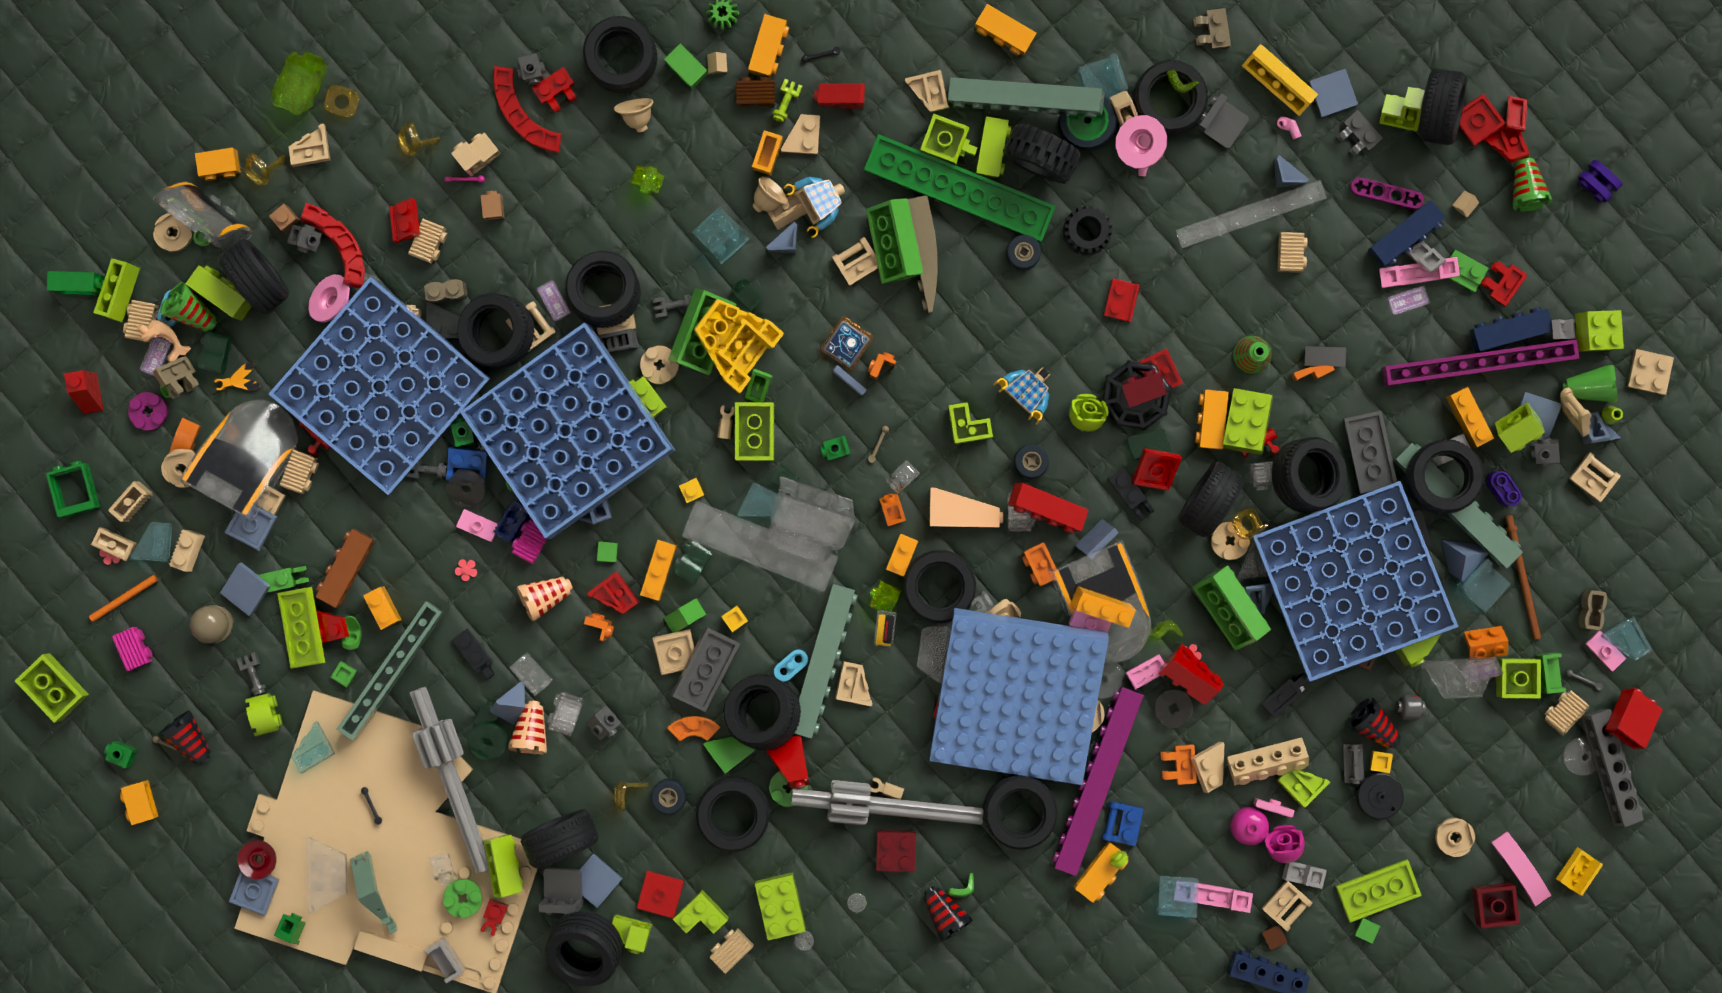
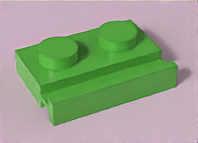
(1470, 272)

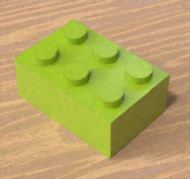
(218, 291)
(1247, 421)
(754, 431)
(51, 687)
(780, 906)

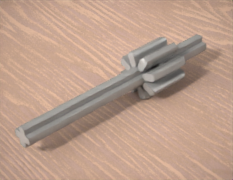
(437, 747)
(852, 803)

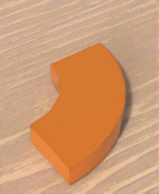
(693, 726)

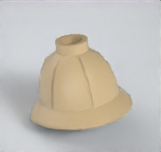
(636, 112)
(768, 195)

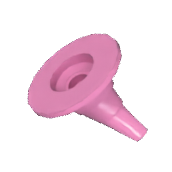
(1141, 142)
(328, 298)

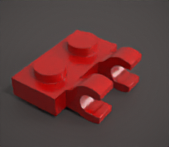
(553, 86)
(1507, 285)

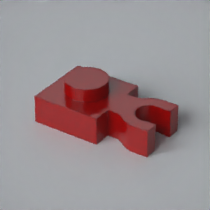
(494, 914)

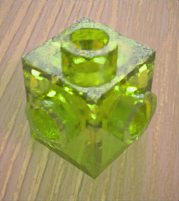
(647, 179)
(884, 596)

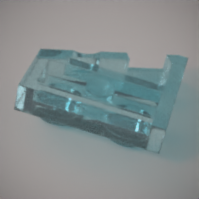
(757, 502)
(154, 543)
(1628, 638)
(312, 749)

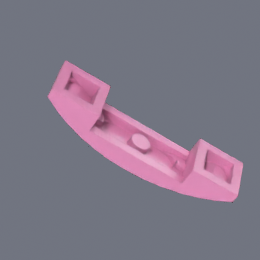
(1415, 274)
(1522, 868)
(1224, 897)

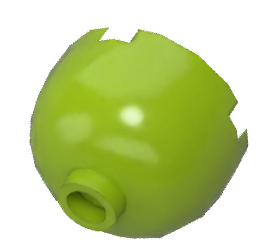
(1087, 412)

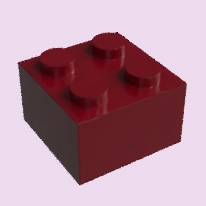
(1144, 388)
(896, 850)
(1495, 905)

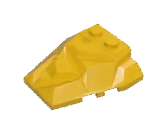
(735, 341)

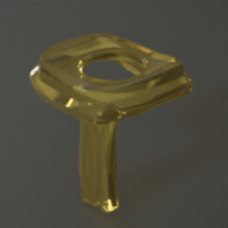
(333, 92)
(415, 141)
(264, 169)
(1257, 526)
(620, 789)

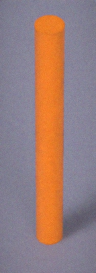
(123, 598)

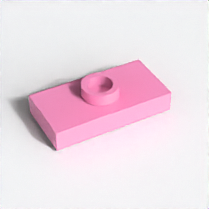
(477, 525)
(1087, 621)
(1605, 651)
(1145, 672)
(1273, 806)

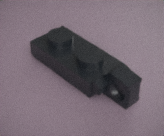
(474, 652)
(1284, 694)

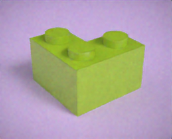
(1402, 111)
(964, 429)
(702, 909)
(633, 933)

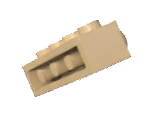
(1268, 761)

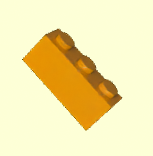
(1005, 30)
(768, 46)
(1469, 417)
(1212, 419)
(658, 570)
(1103, 607)
(1098, 874)

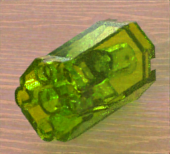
(299, 82)

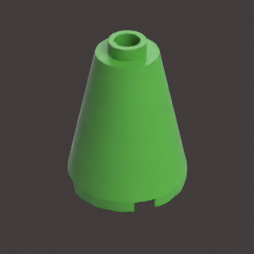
(1594, 385)

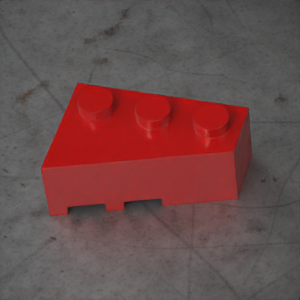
(1192, 674)

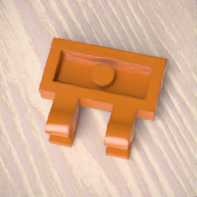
(1185, 771)

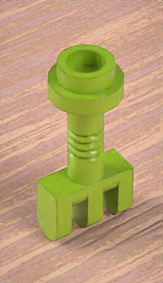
(780, 115)

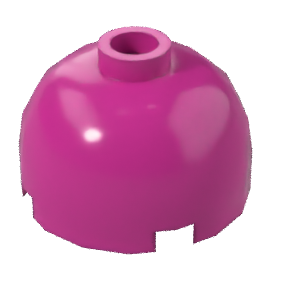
(1249, 826)
(1285, 844)

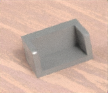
(445, 959)

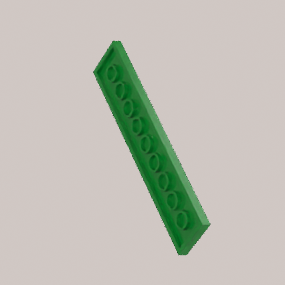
(959, 188)

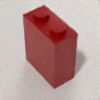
(1634, 718)

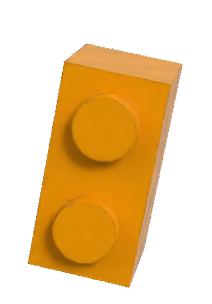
(767, 153)
(217, 163)
(901, 555)
(382, 608)
(139, 802)

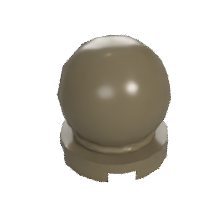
(211, 624)

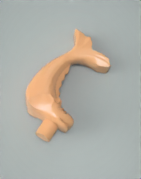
(161, 329)

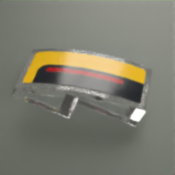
(884, 628)

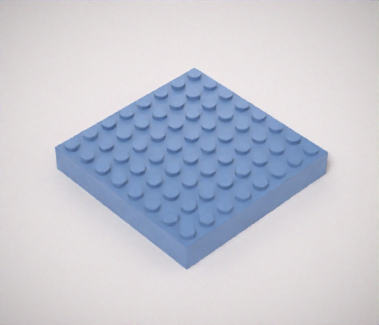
(379, 385)
(567, 431)
(1355, 581)
(1018, 696)

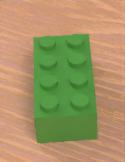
(894, 241)
(687, 348)
(1231, 608)

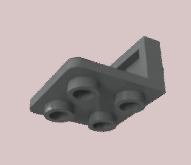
(1222, 121)
(562, 891)

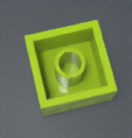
(1599, 331)
(1519, 427)
(1519, 679)

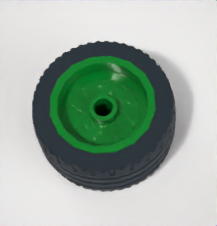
(1091, 135)

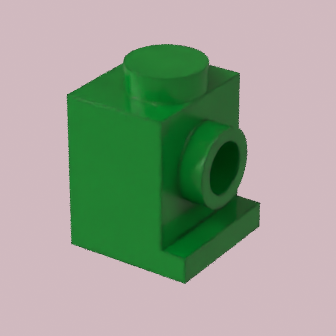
(462, 440)
(842, 451)
(126, 752)
(290, 928)

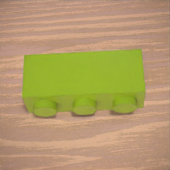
(992, 147)
(116, 290)
(503, 865)

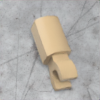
(725, 424)
(888, 789)

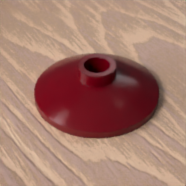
(247, 859)

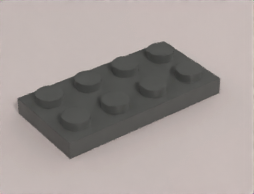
(1370, 451)
(705, 669)

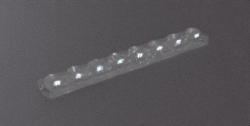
(1250, 214)

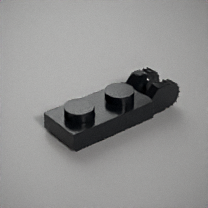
(1130, 492)

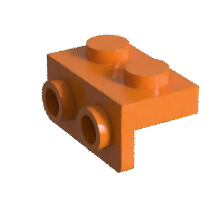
(876, 366)
(1039, 561)
(598, 621)
(1486, 642)

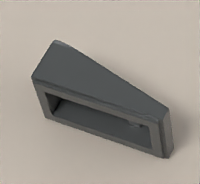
(632, 337)

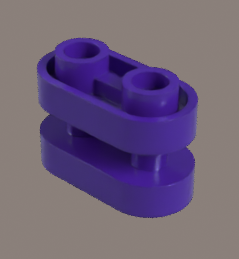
(1589, 181)
(1503, 488)

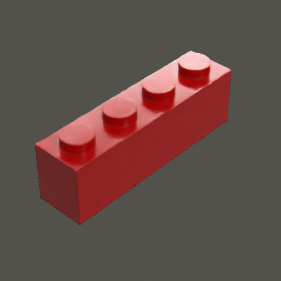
(1047, 507)

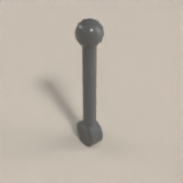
(1598, 686)

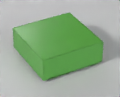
(607, 551)
(344, 674)
(1367, 930)

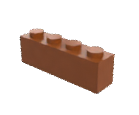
(345, 568)

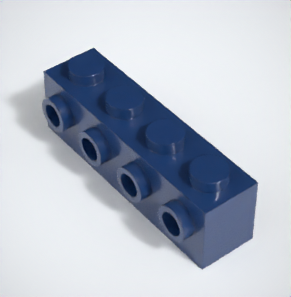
(1406, 234)
(1511, 330)
(1267, 974)

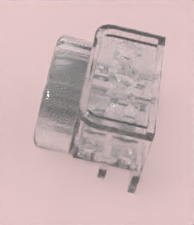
(809, 521)

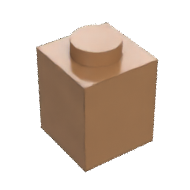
(492, 206)
(284, 218)

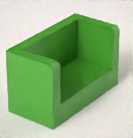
(686, 66)
(1550, 673)

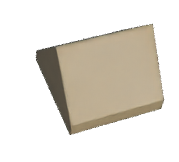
(717, 63)
(1465, 203)

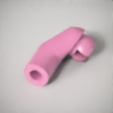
(1289, 125)

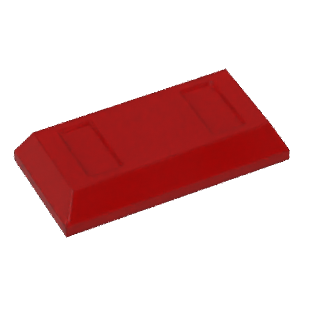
(1516, 114)

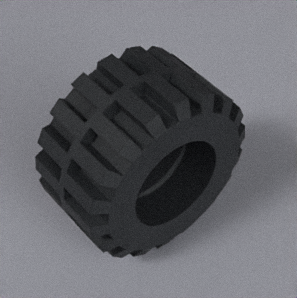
(1095, 215)

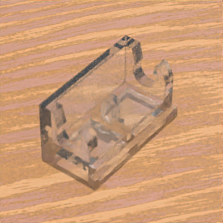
(984, 602)
(531, 674)

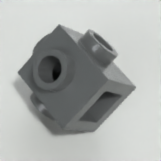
(531, 62)
(304, 238)
(1549, 457)
(603, 723)

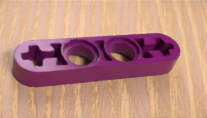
(1386, 195)

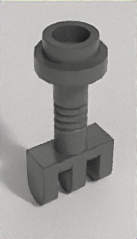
(664, 307)
(441, 470)
(249, 665)

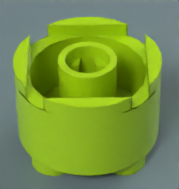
(263, 714)

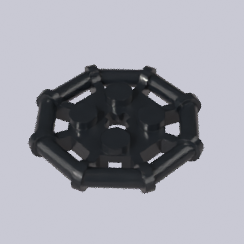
(1139, 409)

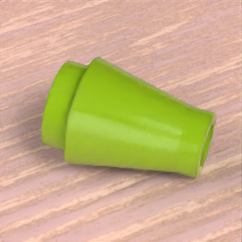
(1608, 415)

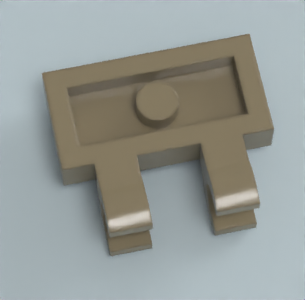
(1217, 29)
(172, 372)

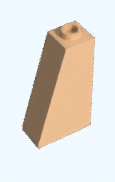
(959, 511)

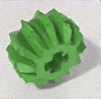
(715, 16)

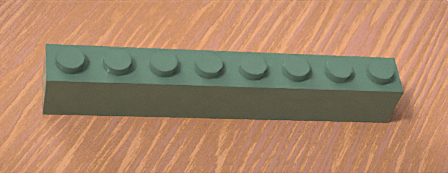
(1026, 96)
(1471, 519)
(823, 658)
(390, 671)

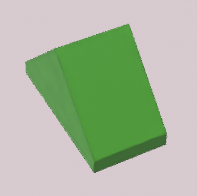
(758, 386)
(684, 616)

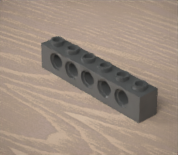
(1599, 742)

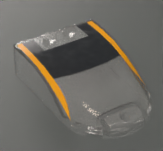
(204, 214)
(244, 457)
(1113, 575)

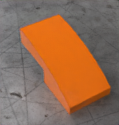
(1316, 371)
(185, 435)

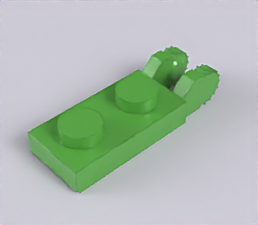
(283, 578)

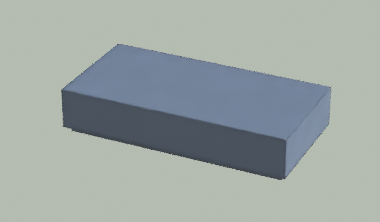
(849, 380)

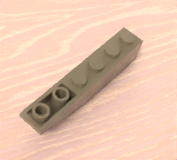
(927, 248)

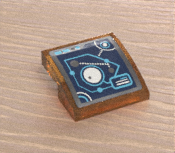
(847, 343)

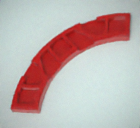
(517, 117)
(342, 239)

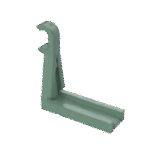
(368, 891)

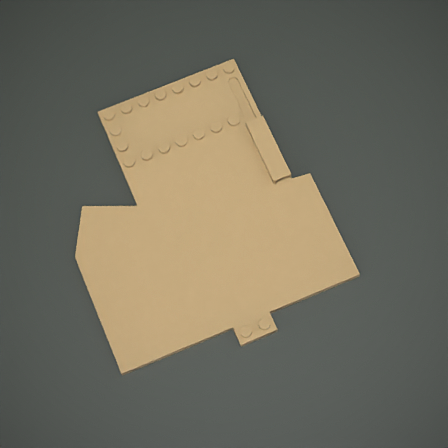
(331, 809)

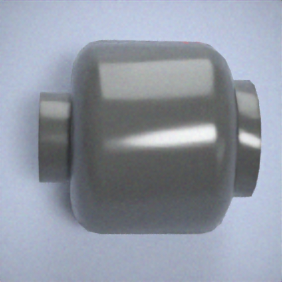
(1410, 707)

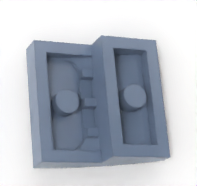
(1544, 408)

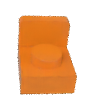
(892, 509)

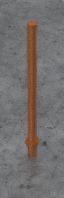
(1511, 529)

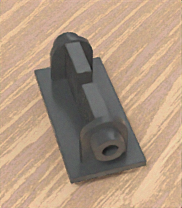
(1353, 763)

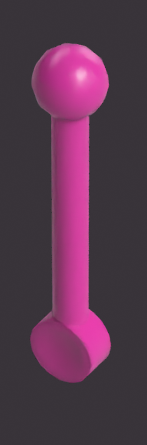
(480, 179)

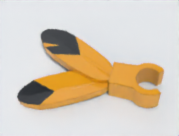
(238, 380)

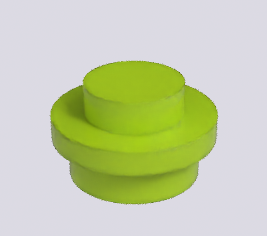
(1118, 859)

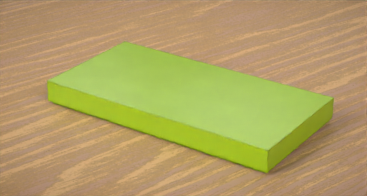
(301, 627)
(1378, 890)

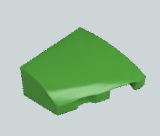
(727, 752)

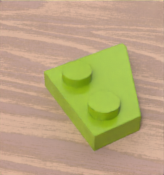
(1302, 786)

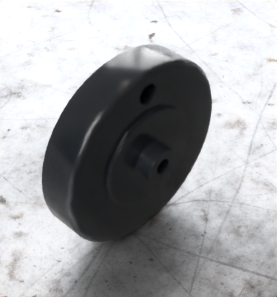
(1379, 795)

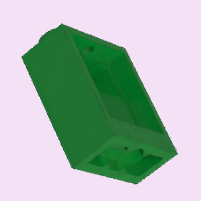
(74, 282)
(61, 510)

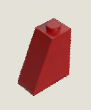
(840, 95)
(84, 390)
(791, 762)

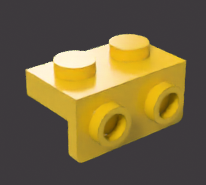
(1579, 871)

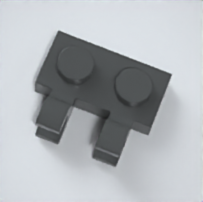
(1361, 131)

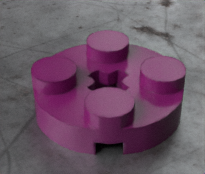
(157, 417)

